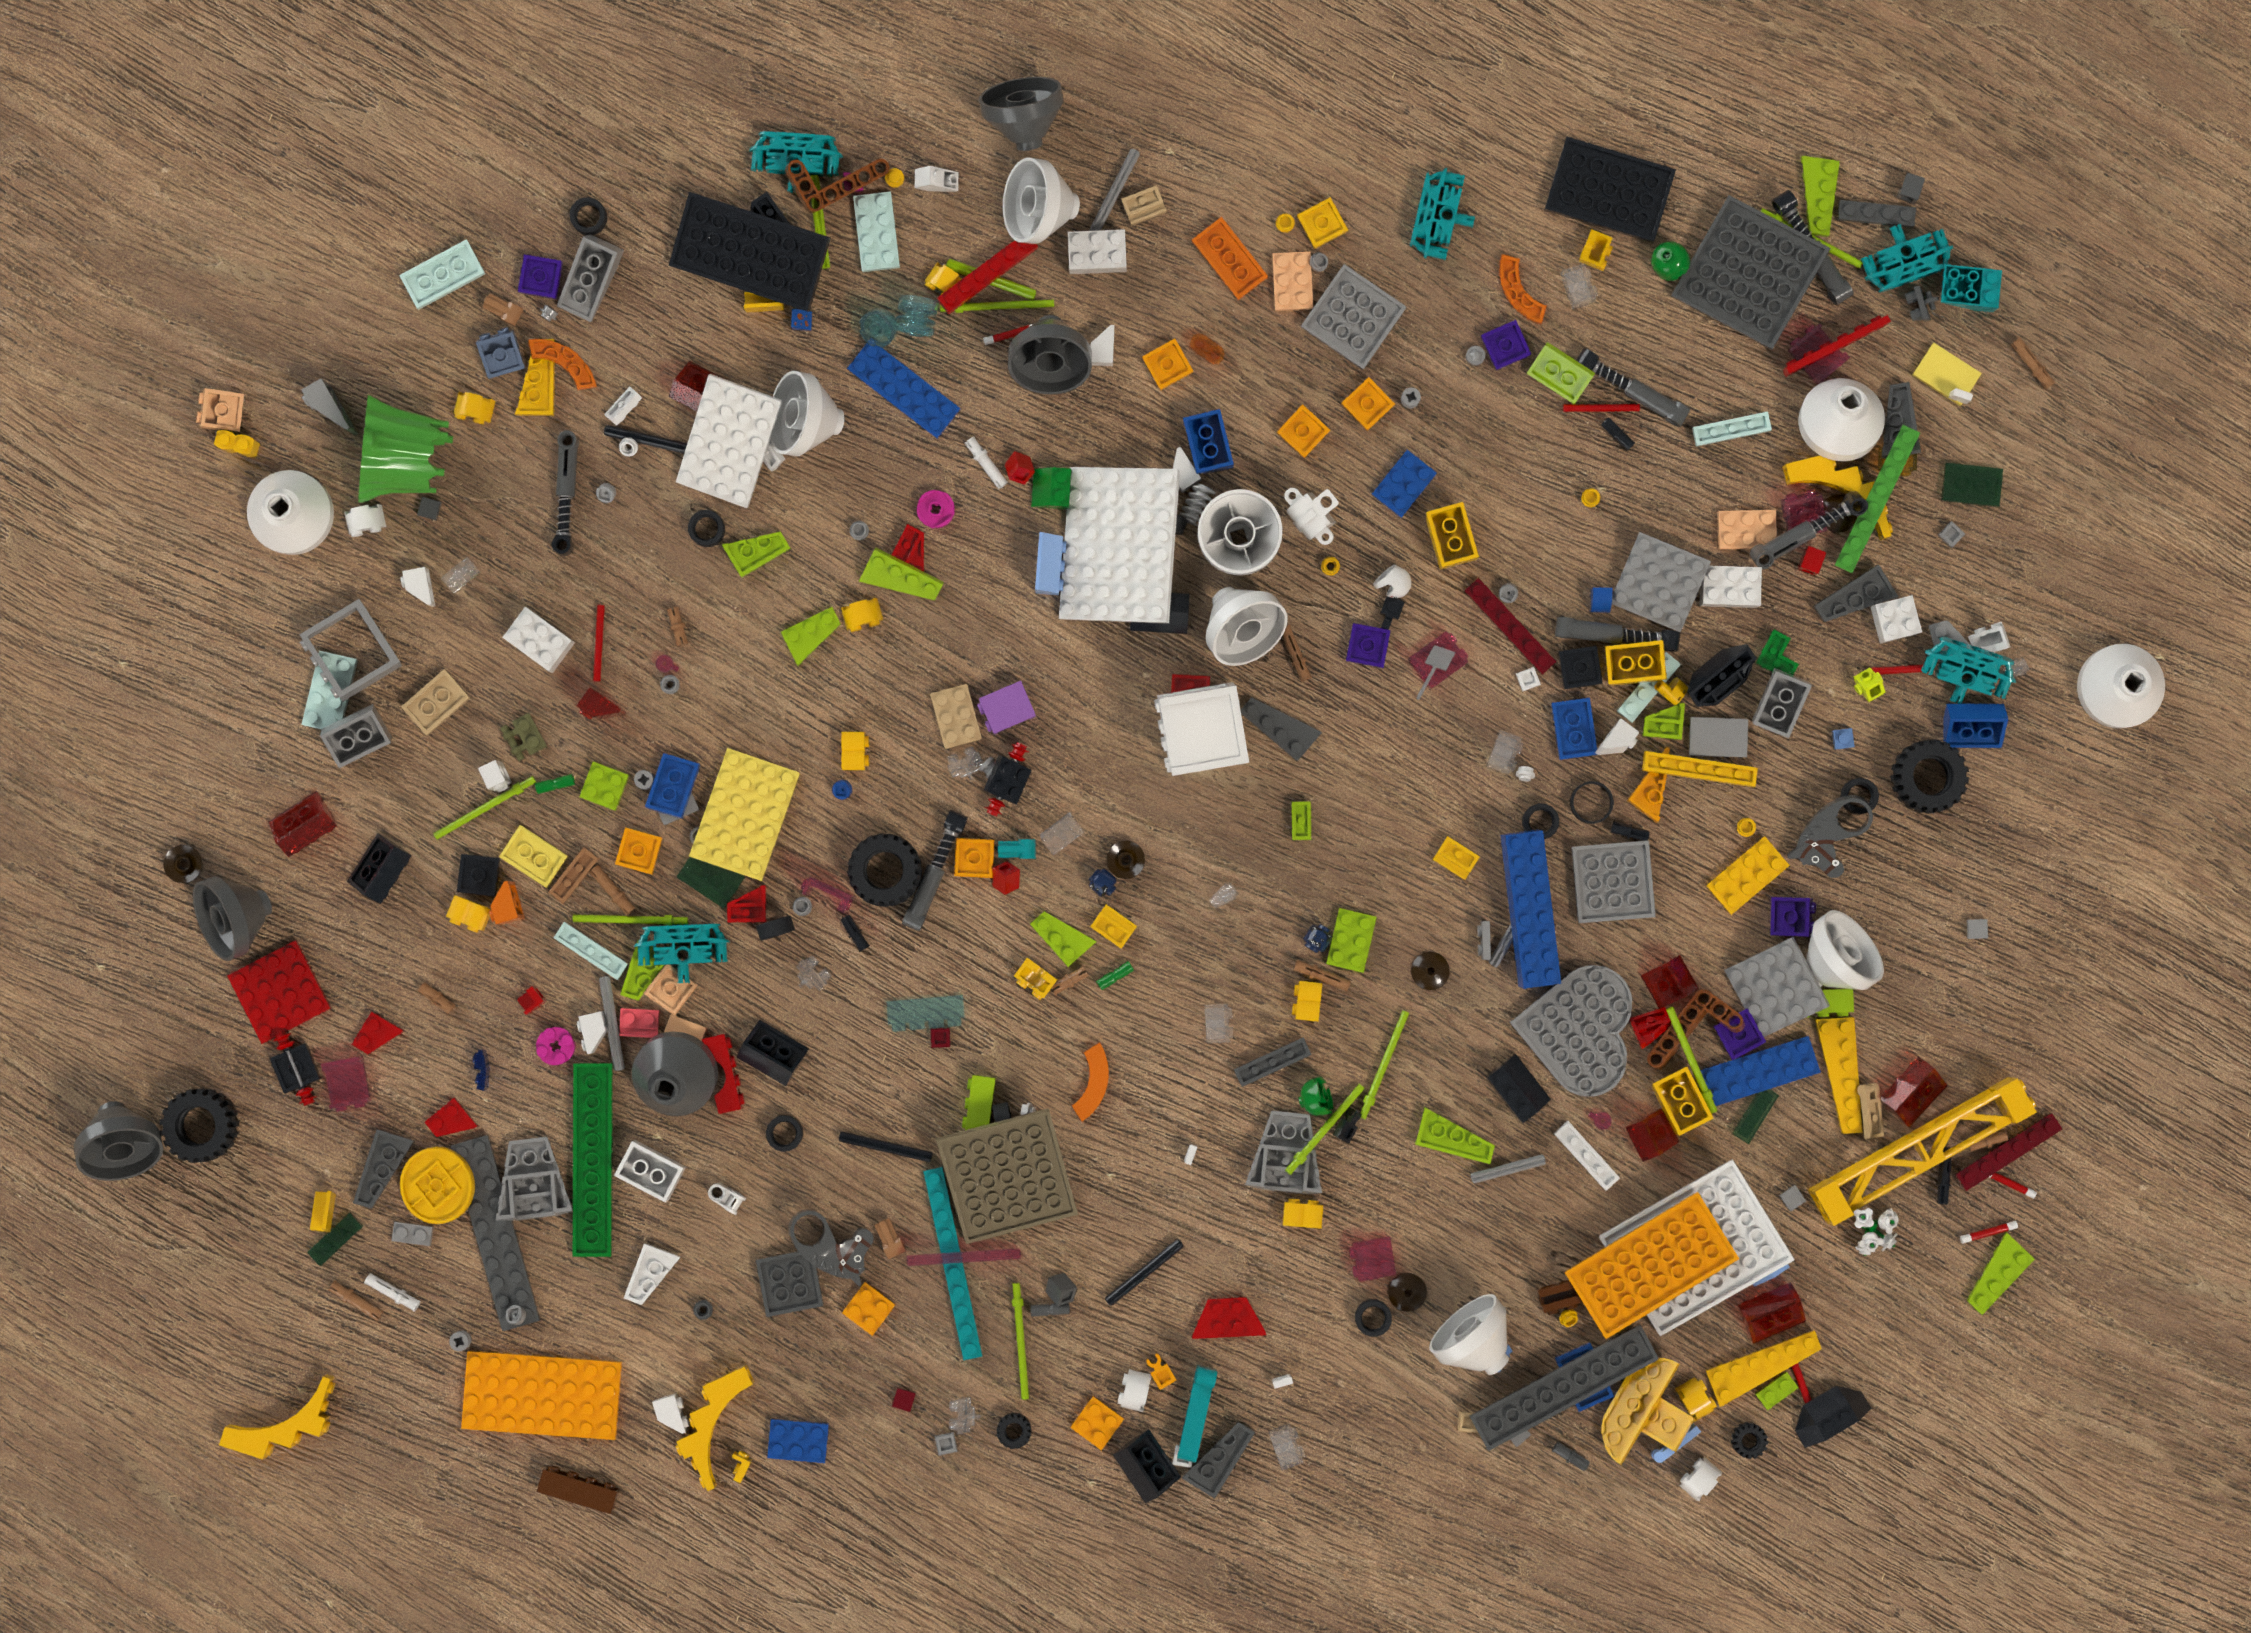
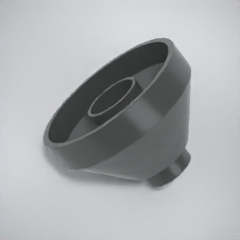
(1023, 109)
(1049, 357)
(229, 915)
(684, 1063)
(117, 1144)

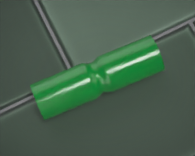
(552, 784)
(1117, 974)

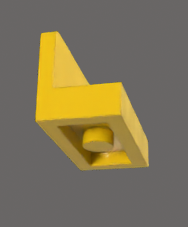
(757, 303)
(322, 1211)

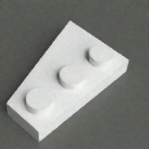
(649, 1272)

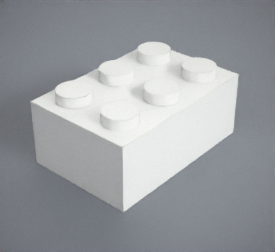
(1097, 251)
(1731, 587)
(538, 640)
(650, 1171)

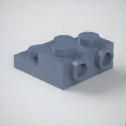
(500, 353)

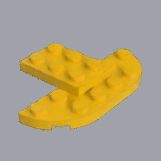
(1641, 1408)

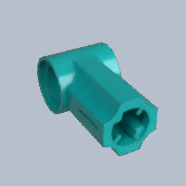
(1017, 849)

